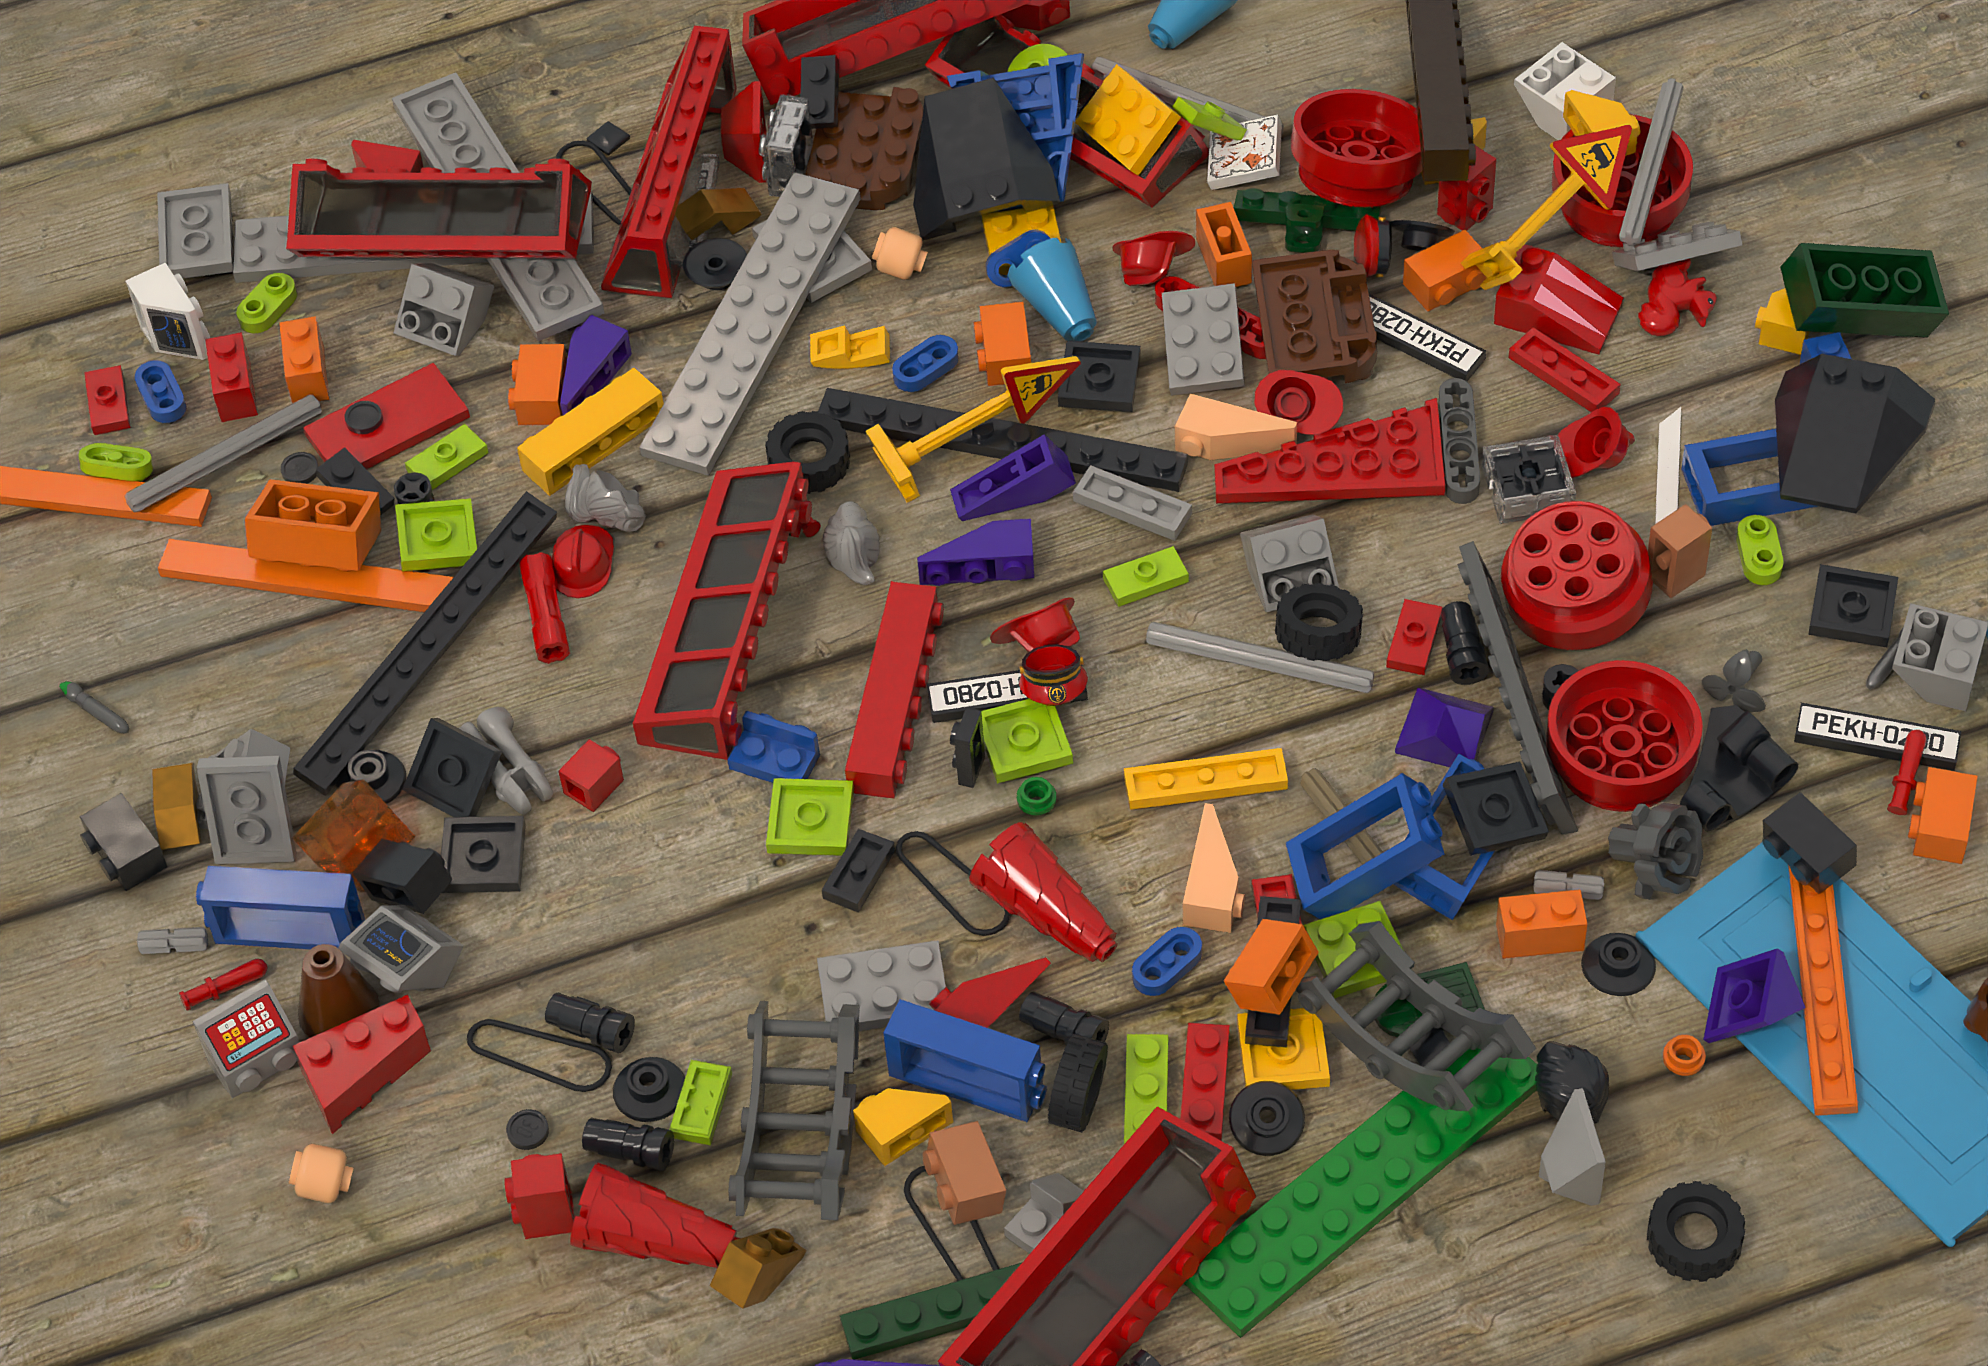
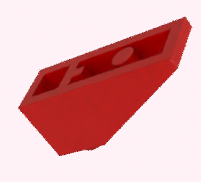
(988, 996)

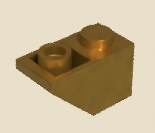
(756, 1266)

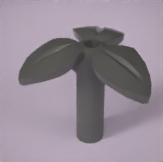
(1737, 672)

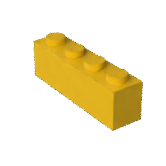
(590, 430)

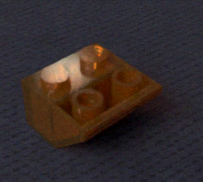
(349, 829)

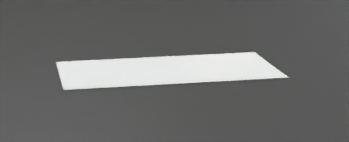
(1668, 465)

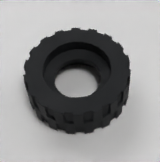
(815, 428)
(1314, 641)
(1077, 1083)
(1688, 1262)

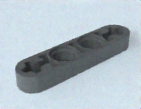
(1459, 440)

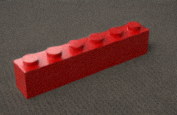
(893, 690)

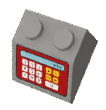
(247, 1039)

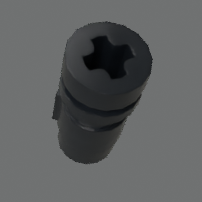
(1465, 652)
(1060, 1019)
(587, 1020)
(626, 1142)

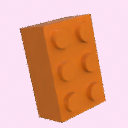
(313, 525)

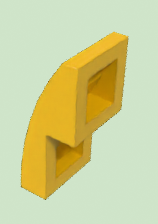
(842, 350)

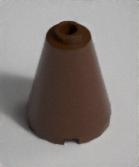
(331, 991)

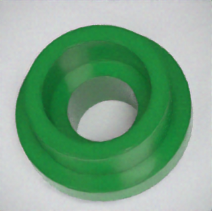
(1033, 788)

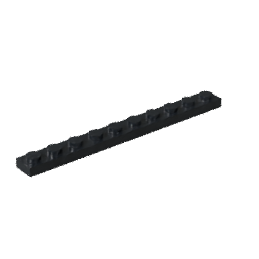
(1001, 438)
(424, 643)

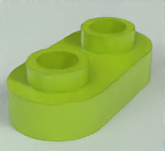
(268, 300)
(115, 462)
(1757, 546)

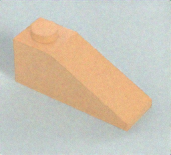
(1228, 431)
(1212, 884)

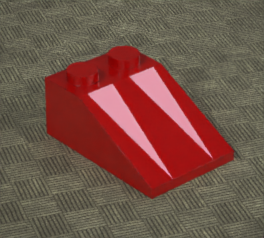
(1557, 301)

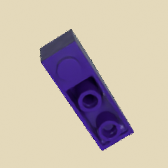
(986, 554)

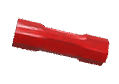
(545, 613)

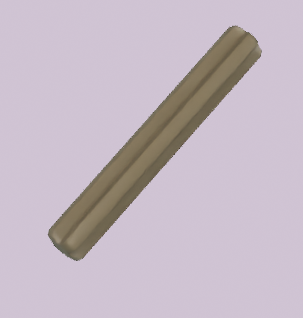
(1329, 803)

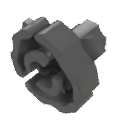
(1659, 847)

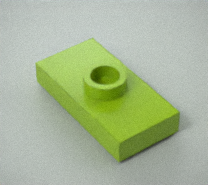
(1209, 117)
(448, 456)
(1145, 576)
(701, 1102)

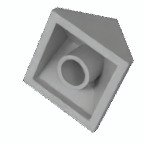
(1573, 1154)

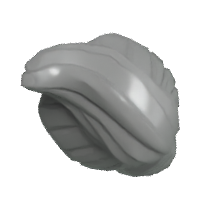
(603, 499)
(852, 543)

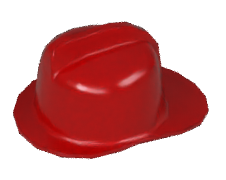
(1150, 256)
(1301, 398)
(1595, 442)
(582, 560)
(1041, 628)

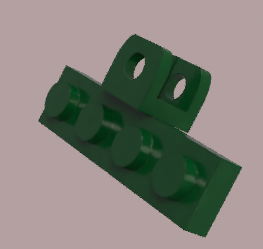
(1302, 215)

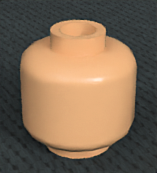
(899, 253)
(320, 1173)

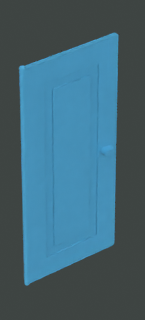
(1913, 1058)

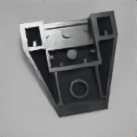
(976, 160)
(1845, 429)

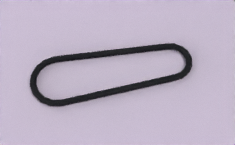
(608, 165)
(931, 888)
(602, 1053)
(932, 1235)

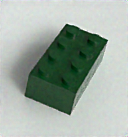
(1864, 290)

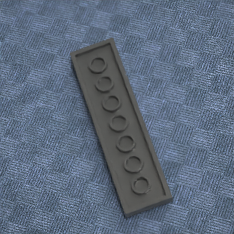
(1515, 690)

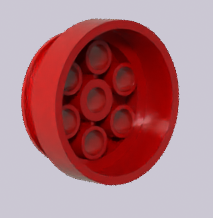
(1357, 146)
(1670, 196)
(1609, 601)
(1645, 702)

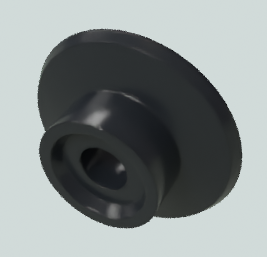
(1419, 234)
(714, 262)
(387, 773)
(1618, 976)
(652, 1101)
(1263, 1137)

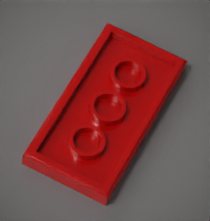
(411, 413)

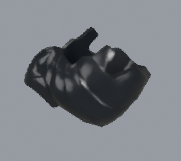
(1570, 1068)

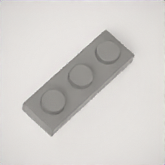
(1132, 503)

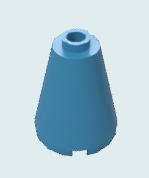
(1180, 19)
(1056, 288)

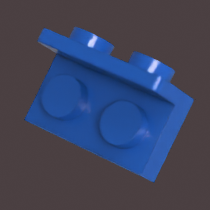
(774, 749)

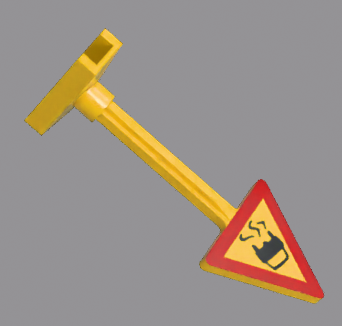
(1594, 163)
(1026, 391)

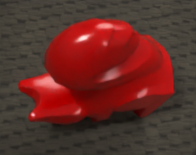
(1673, 292)

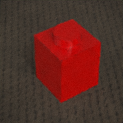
(591, 775)

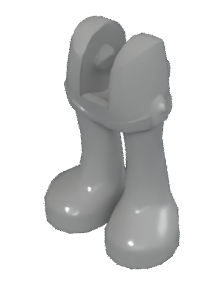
(496, 726)

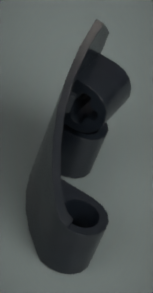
(1736, 768)

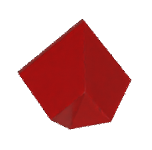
(742, 129)

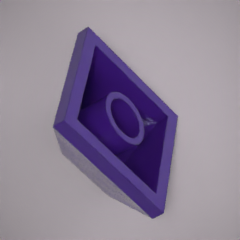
(1443, 727)
(1751, 995)

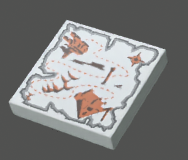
(1247, 159)

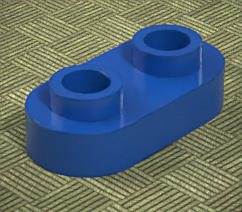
(1010, 254)
(920, 365)
(160, 391)
(1164, 963)

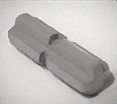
(1552, 881)
(163, 941)

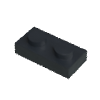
(821, 88)
(347, 472)
(969, 747)
(858, 870)

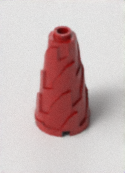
(1031, 884)
(645, 1223)

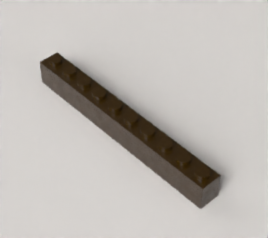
(1440, 90)

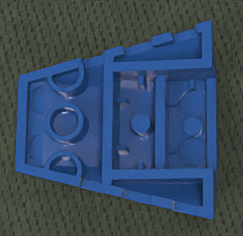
(1046, 105)

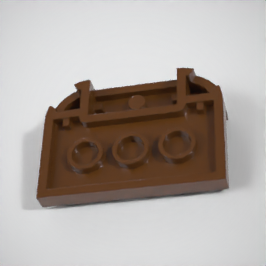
(871, 146)
(1316, 315)

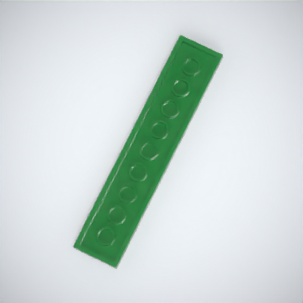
(1350, 1193)

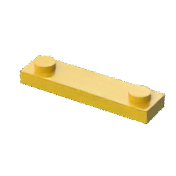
(1205, 778)

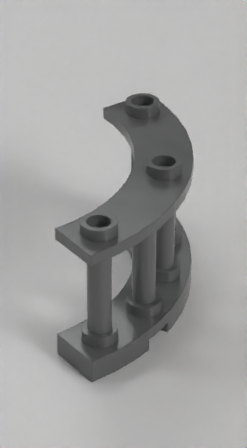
(1491, 1032)
(836, 1123)

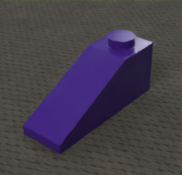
(593, 359)
(1015, 481)

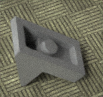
(1049, 1201)

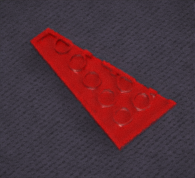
(1348, 462)

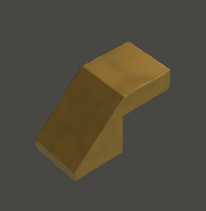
(711, 206)
(175, 806)

